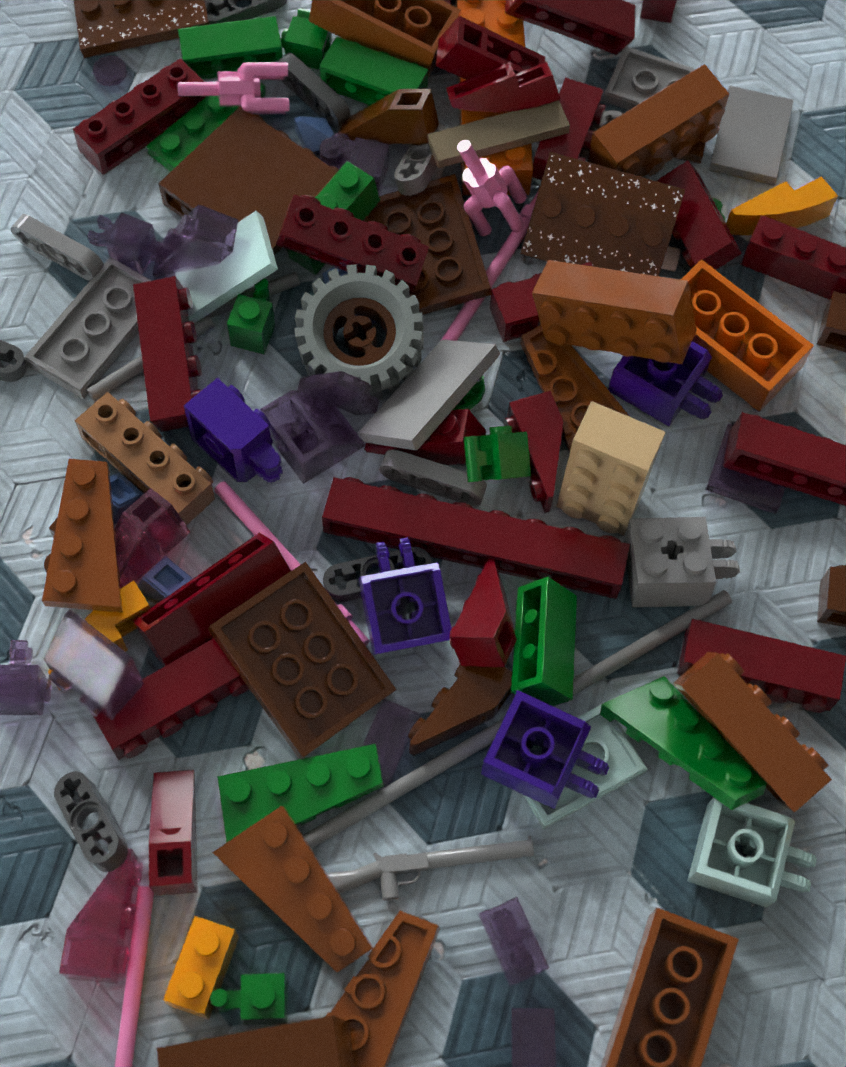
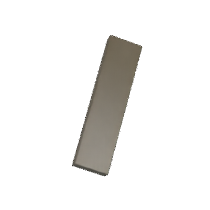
(499, 133)

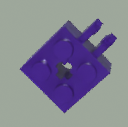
(666, 387)
(233, 433)
(417, 584)
(543, 775)

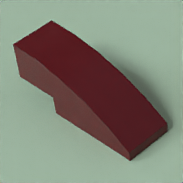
(504, 90)

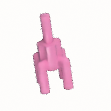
(243, 87)
(489, 190)

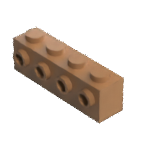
(144, 457)

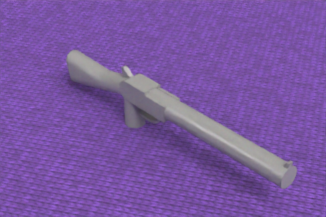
(389, 866)

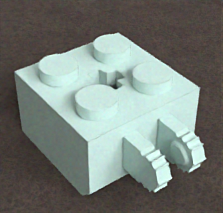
(766, 841)

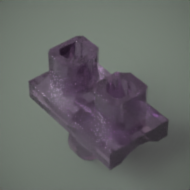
(513, 941)

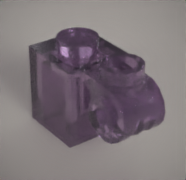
(365, 154)

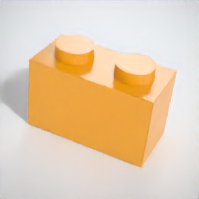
(201, 967)

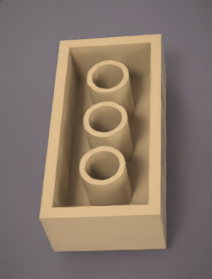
(608, 468)

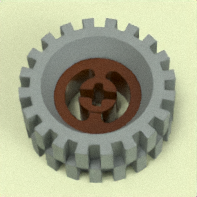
(349, 303)

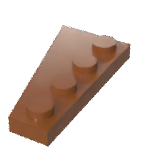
(568, 378)
(83, 551)
(291, 881)
(384, 989)

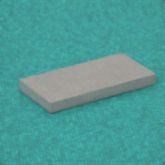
(90, 330)
(429, 394)

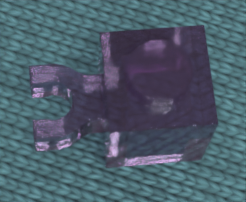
(126, 240)
(21, 684)

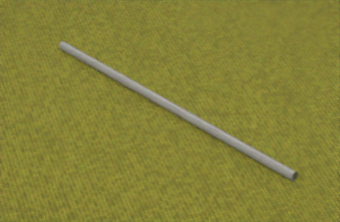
(486, 736)

